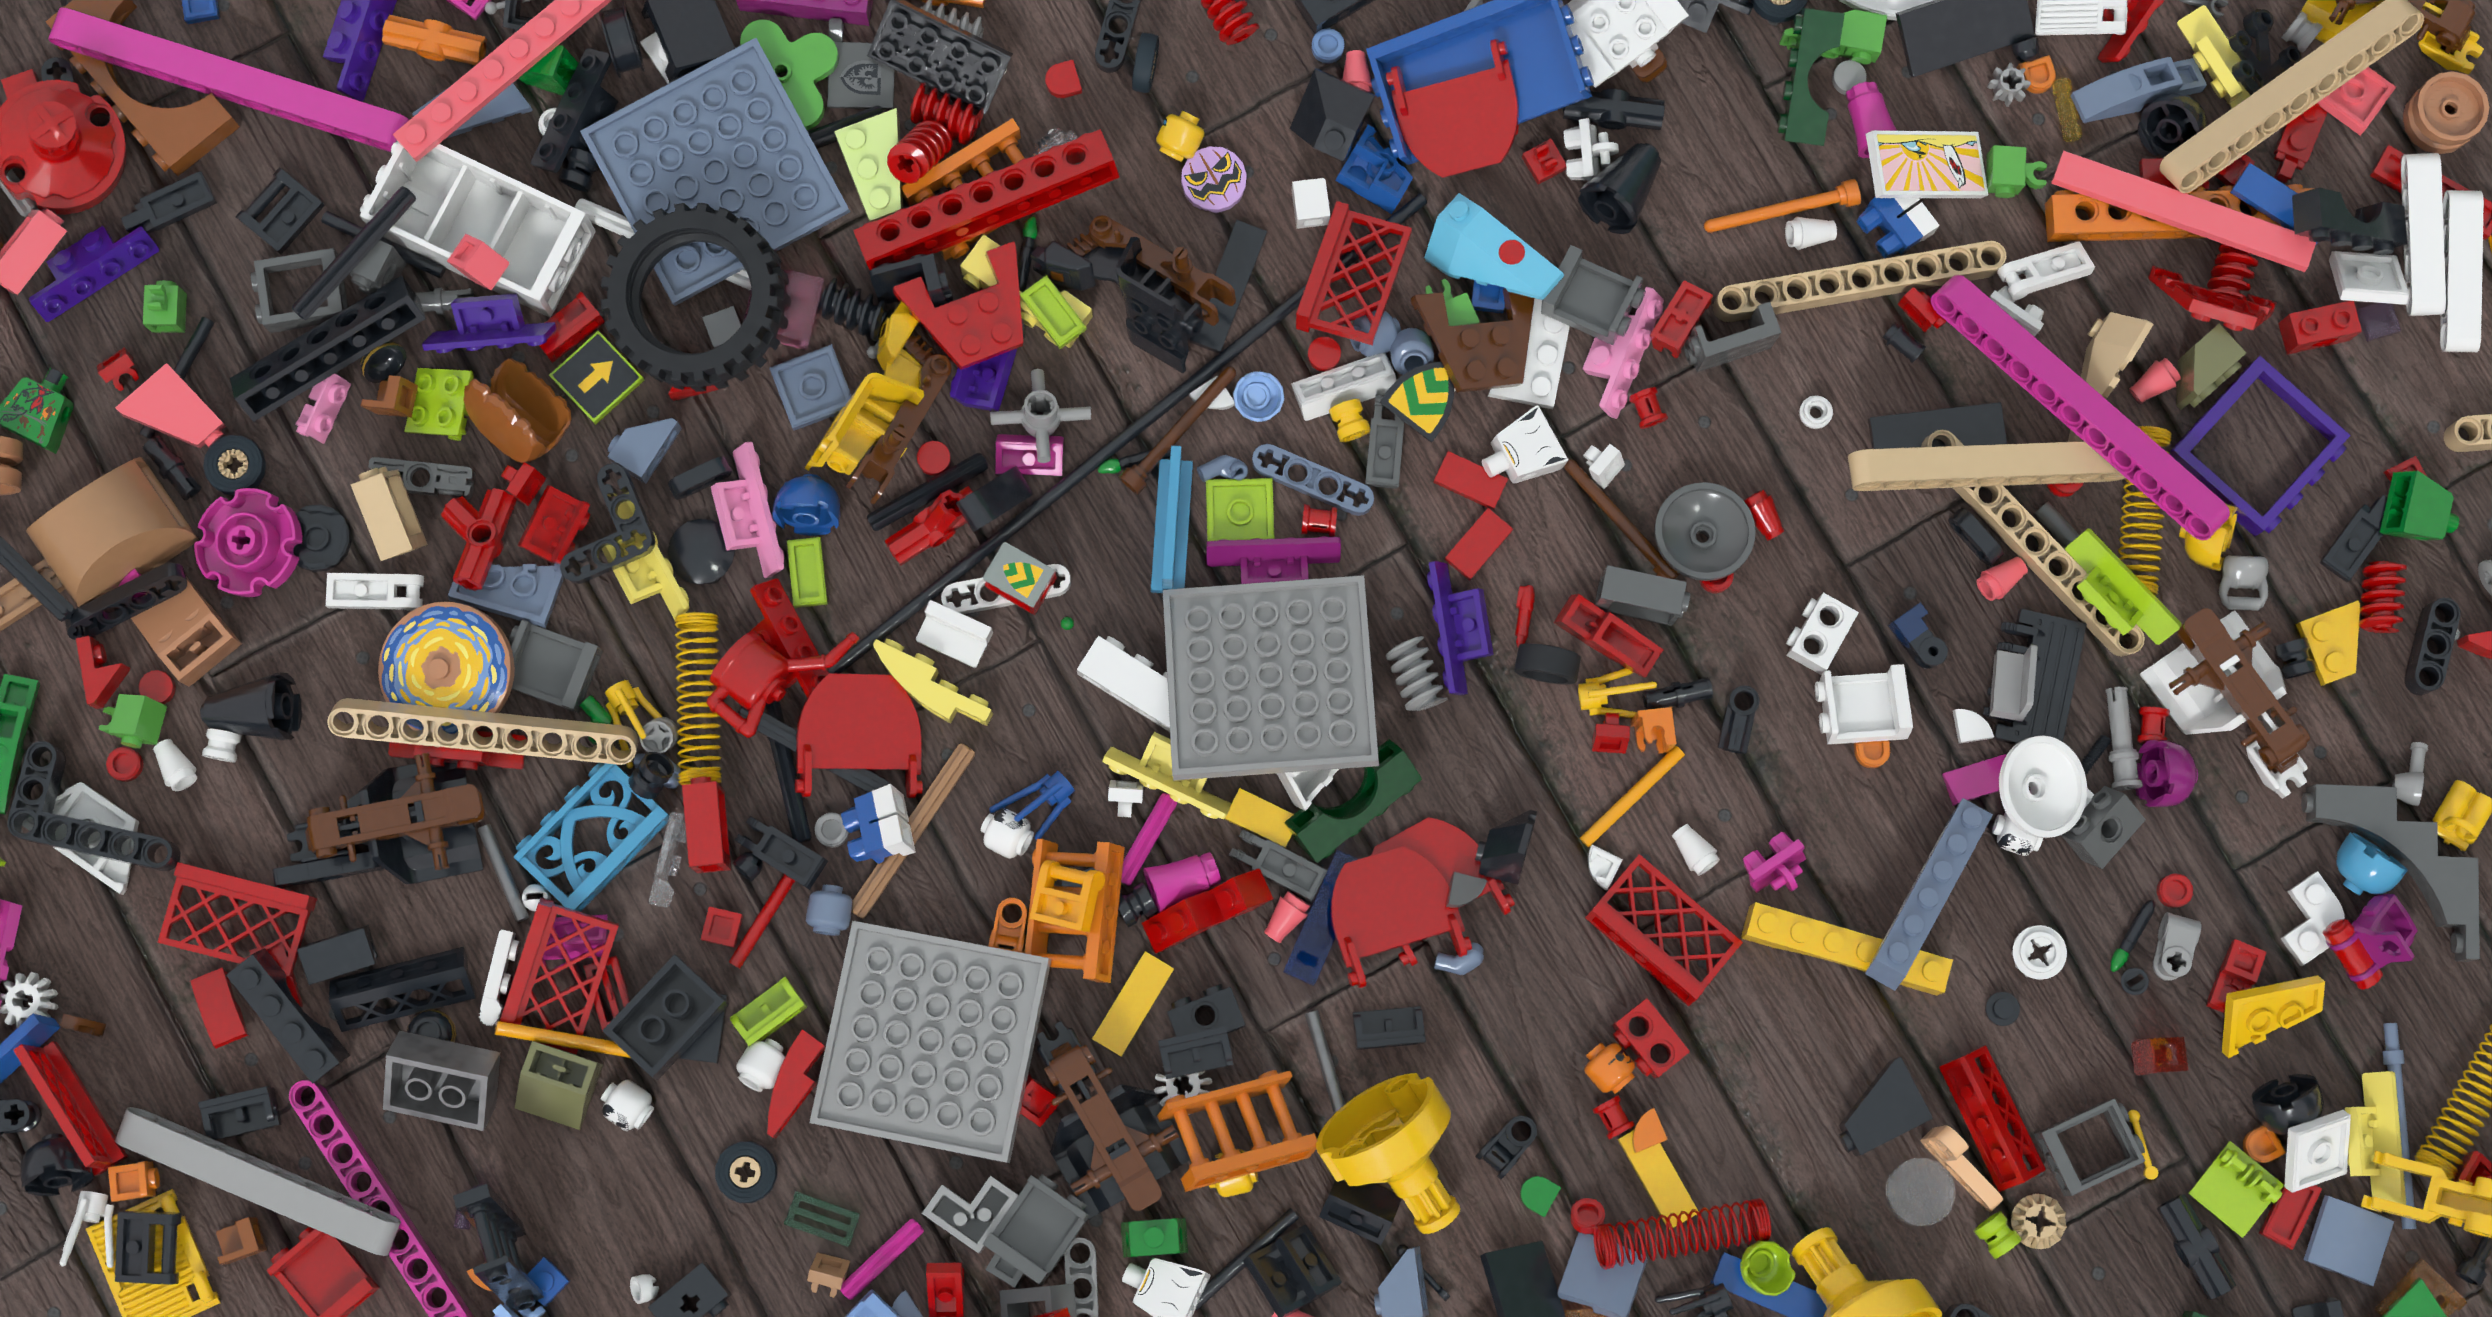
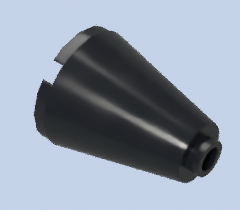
(1621, 189)
(256, 708)

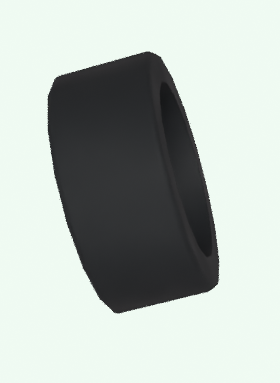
(1547, 663)

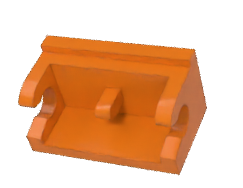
(1654, 725)

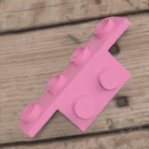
(1622, 360)
(746, 513)

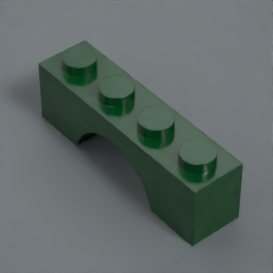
(1816, 34)
(1325, 828)

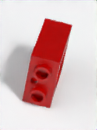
(706, 826)

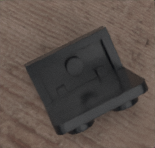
(893, 274)

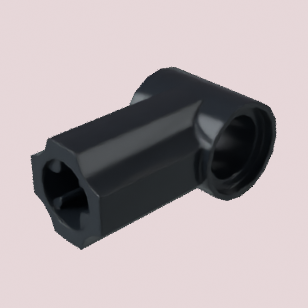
(1738, 723)

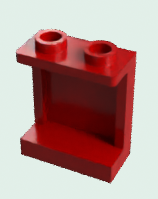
(322, 1275)

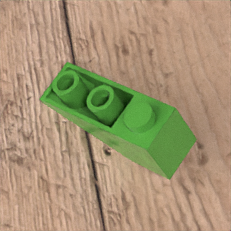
(1860, 37)

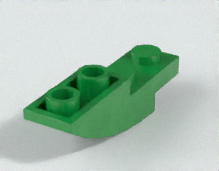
(16, 708)

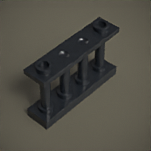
(498, 1231)

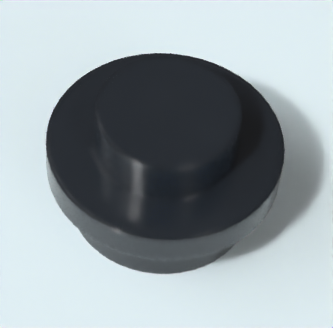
(2002, 1009)

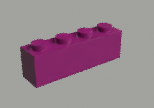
(850, 11)

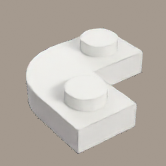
(2320, 909)

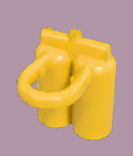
(2462, 815)

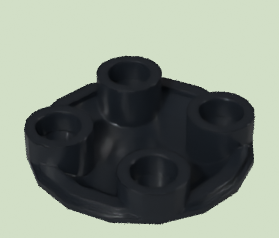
(699, 552)

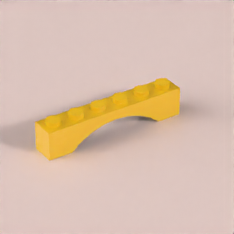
(1837, 944)

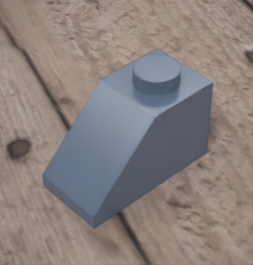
(643, 447)
(1404, 1288)

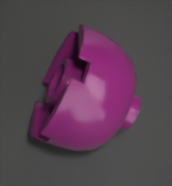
(2165, 773)

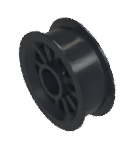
(621, 39)

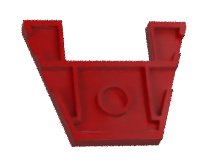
(2211, 304)
(979, 323)

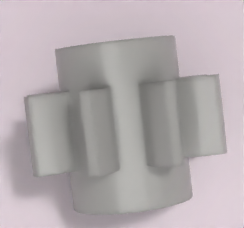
(2016, 80)

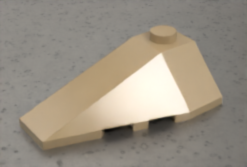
(2111, 348)

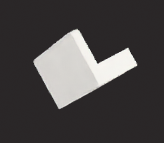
(954, 634)

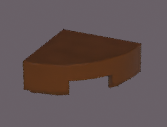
(82, 1025)

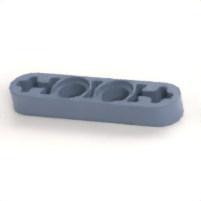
(1315, 474)

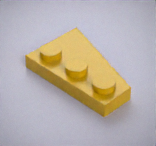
(2263, 1009)

